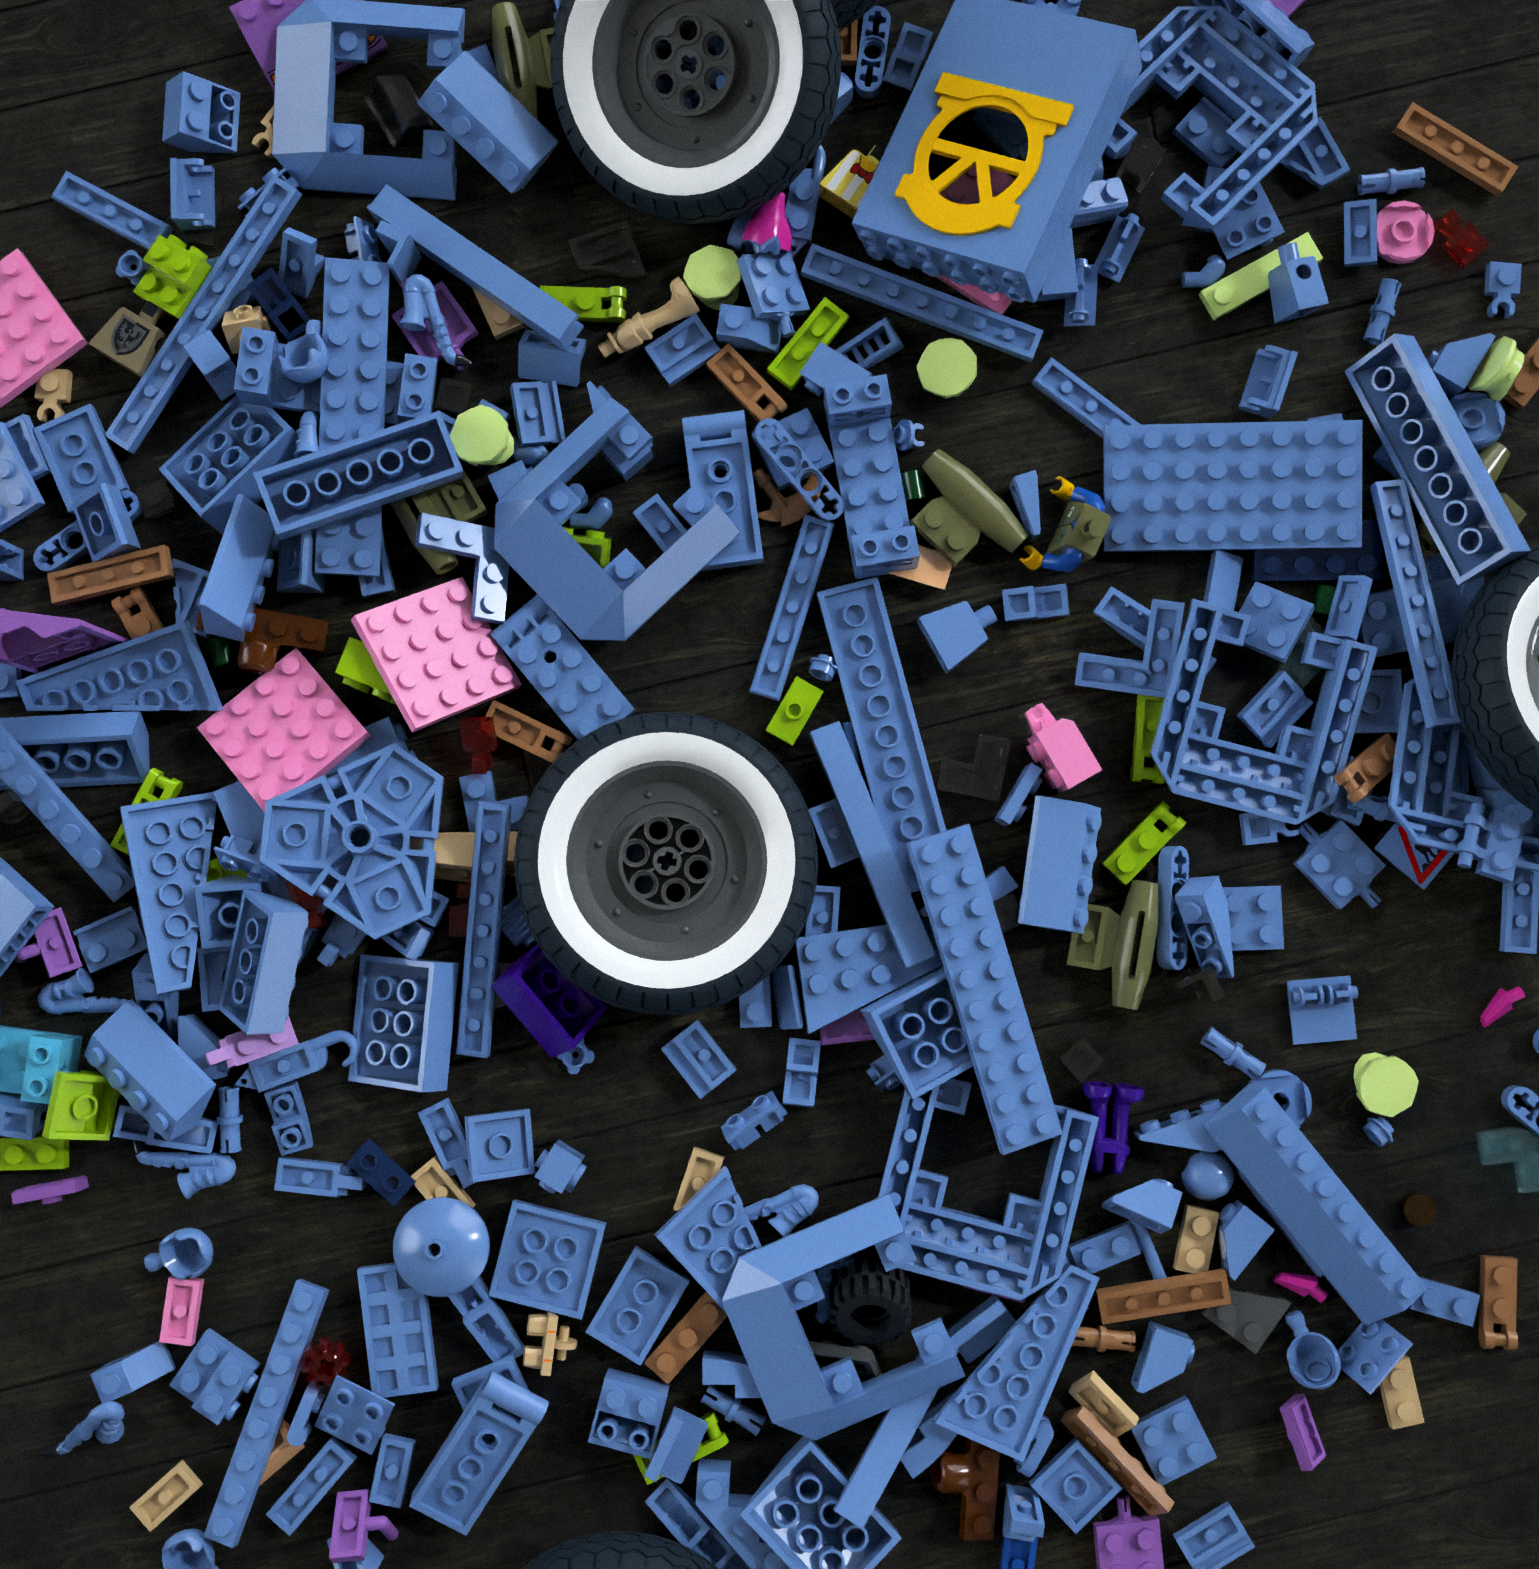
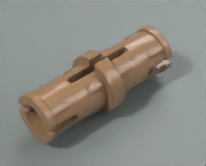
(1104, 1338)

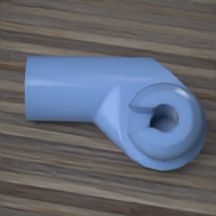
(1207, 276)
(529, 455)
(595, 517)

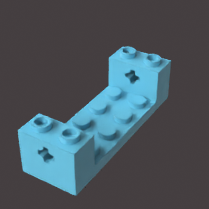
(32, 1058)

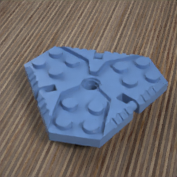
(381, 883)

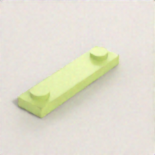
(1250, 280)

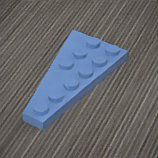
(138, 675)
(168, 858)
(851, 970)
(710, 1234)
(1014, 1382)

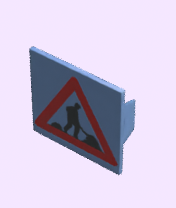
(1414, 861)

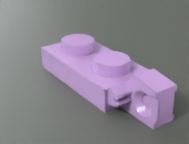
(244, 1048)

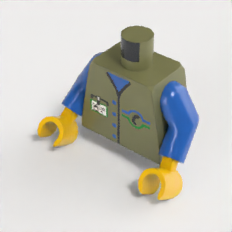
(1077, 533)

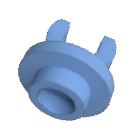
(904, 435)

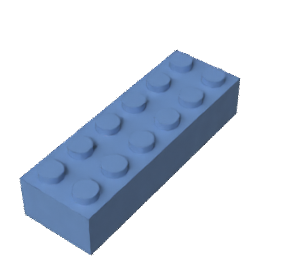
(358, 475)

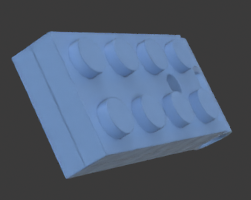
(717, 444)
(573, 682)
(471, 1460)

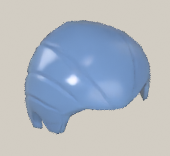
(306, 356)
(183, 1252)
(1311, 1355)
(188, 1551)

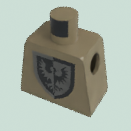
(131, 338)

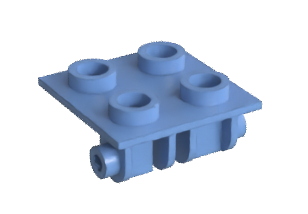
(1248, 224)
(1322, 1009)
(1372, 1353)
(354, 1415)

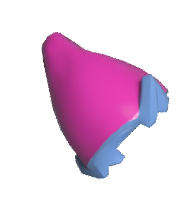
(769, 228)

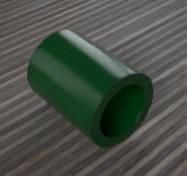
(913, 486)
(1323, 601)
(221, 652)

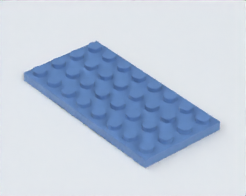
(1233, 486)

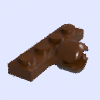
(274, 631)
(975, 1476)

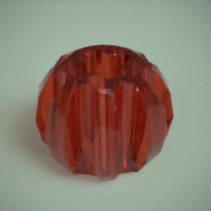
(318, 1370)

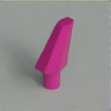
(1500, 1005)
(1302, 1285)

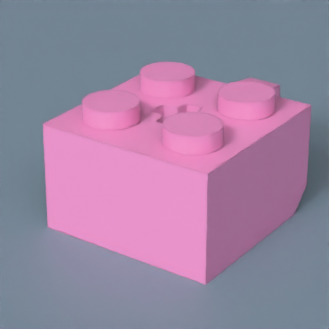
(1059, 749)

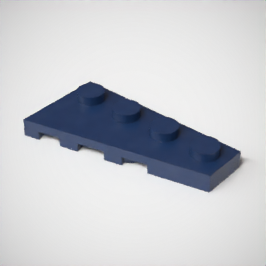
(1322, 563)

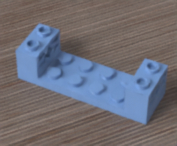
(262, 383)
(869, 476)

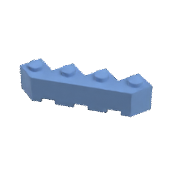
(723, 1512)

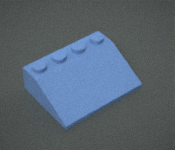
(224, 456)
(404, 1022)
(920, 1033)
(798, 1518)

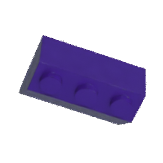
(547, 1002)

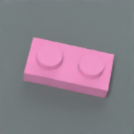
(181, 1311)

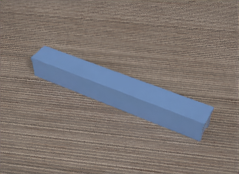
(478, 268)

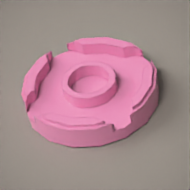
(1403, 232)

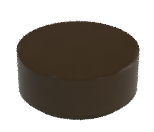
(1418, 1209)

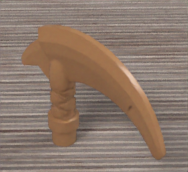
(787, 509)

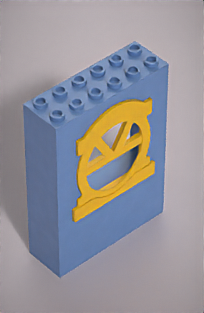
(1019, 64)

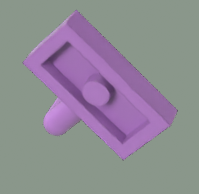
(54, 945)
(352, 1526)

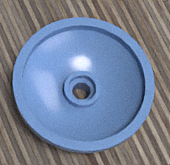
(461, 1240)

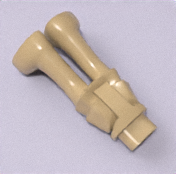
(640, 327)

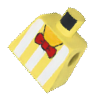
(850, 179)

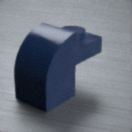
(279, 304)

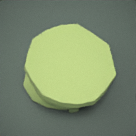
(713, 276)
(947, 367)
(1497, 369)
(482, 437)
(1384, 1084)

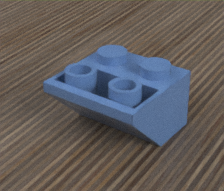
(200, 115)
(629, 1413)

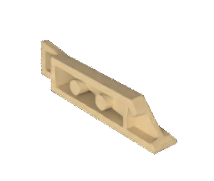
(456, 855)

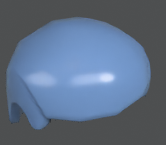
(1208, 1175)

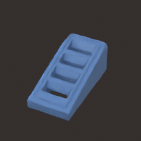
(863, 339)
(1026, 498)

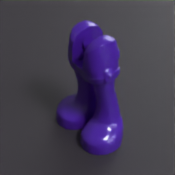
(1123, 1097)

